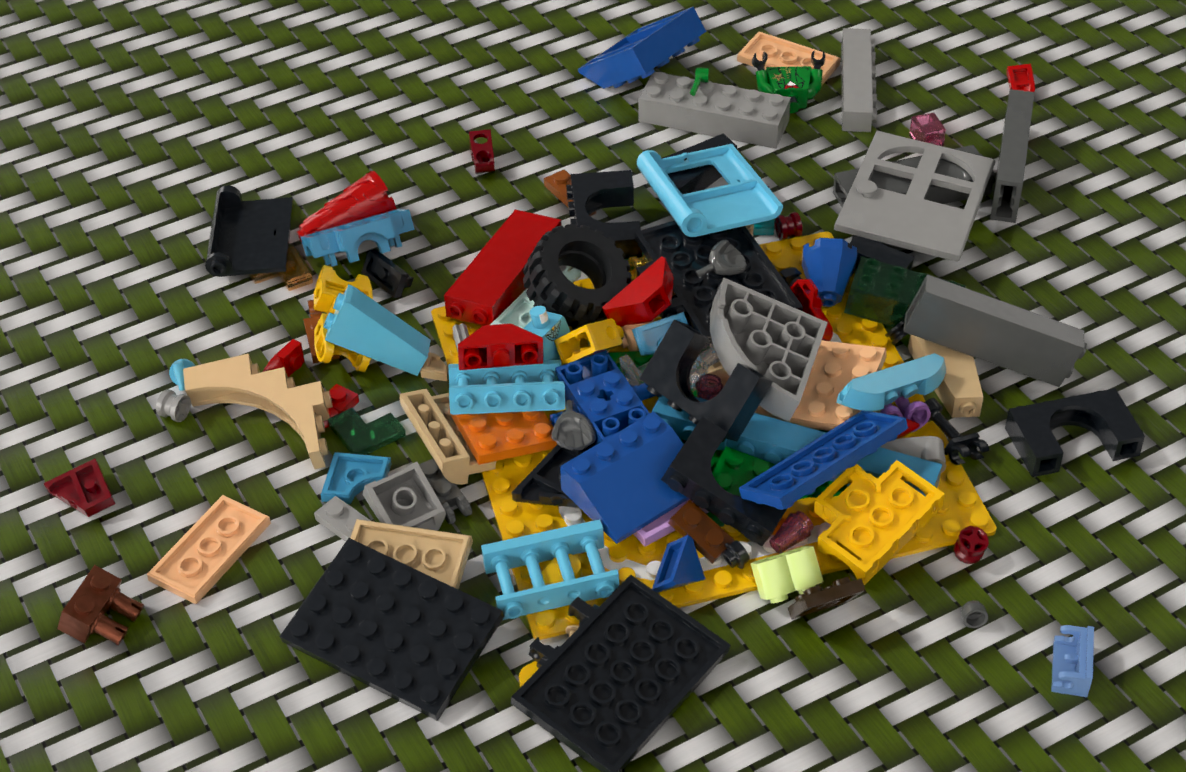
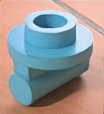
(176, 372)

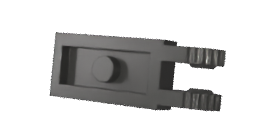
(447, 492)

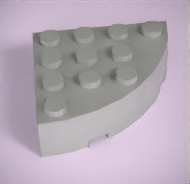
(769, 339)

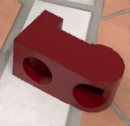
(483, 153)

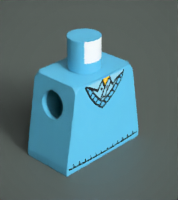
(549, 327)

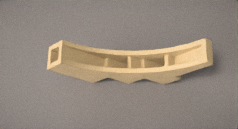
(241, 383)

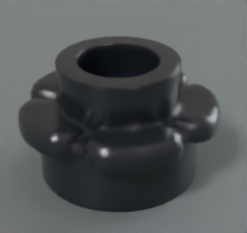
(735, 554)

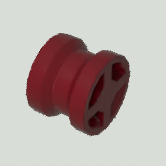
(788, 226)
(977, 542)

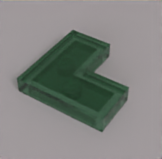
(363, 437)

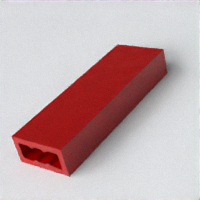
(497, 271)

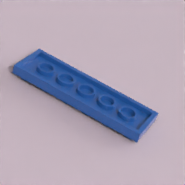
(823, 459)

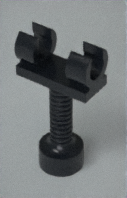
(965, 445)

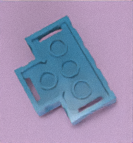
(381, 229)

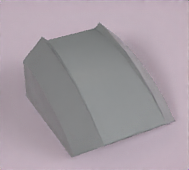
(405, 499)

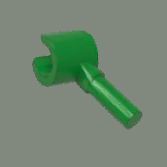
(701, 75)

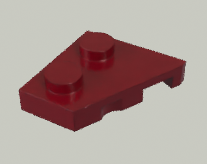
(82, 488)

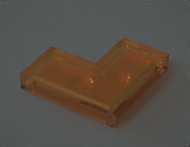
(294, 276)

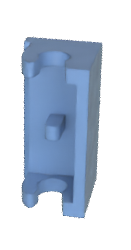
(1073, 661)

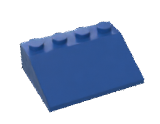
(623, 477)

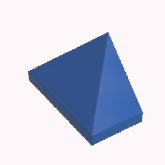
(678, 566)

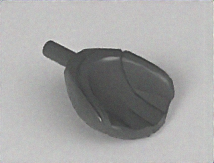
(724, 260)
(573, 429)

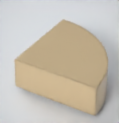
(434, 368)

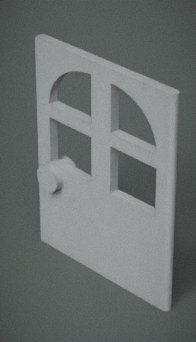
(909, 218)

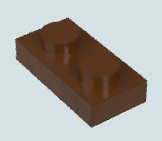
(706, 534)

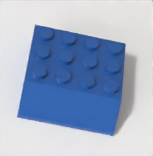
(644, 50)

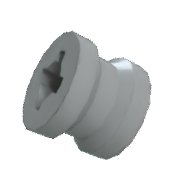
(173, 405)

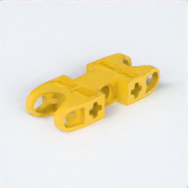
(325, 294)

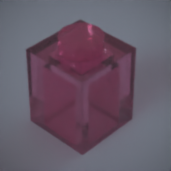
(927, 129)

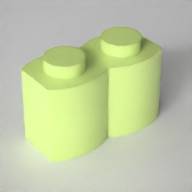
(787, 573)

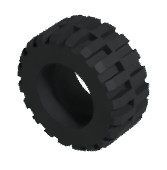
(584, 251)

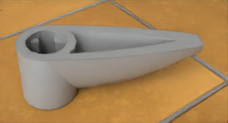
(924, 447)

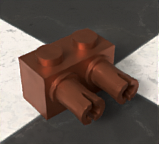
(90, 602)

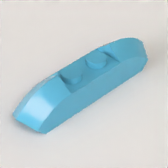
(885, 386)

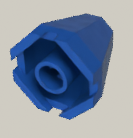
(830, 267)

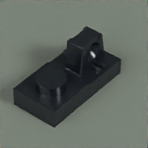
(386, 273)

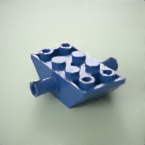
(602, 394)

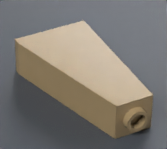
(961, 385)

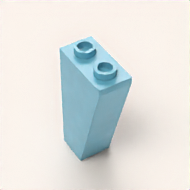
(375, 332)

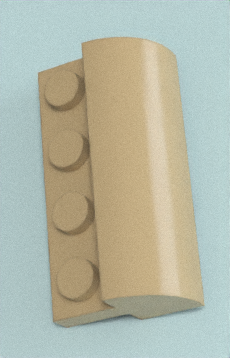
(441, 435)

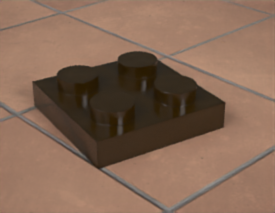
(816, 599)

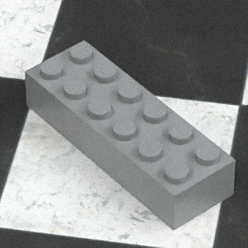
(715, 109)

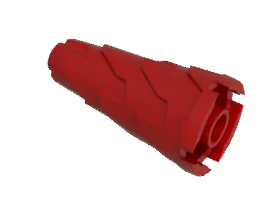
(358, 201)

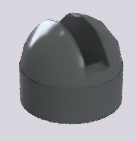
(974, 614)

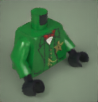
(793, 82)

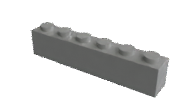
(858, 80)

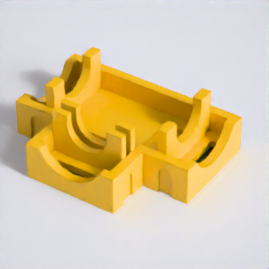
(874, 516)

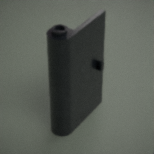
(244, 234)

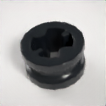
(896, 332)

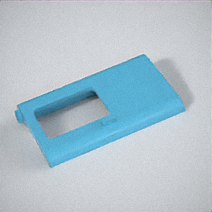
(716, 209)

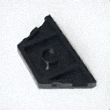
(544, 481)

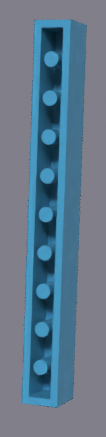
(777, 439)

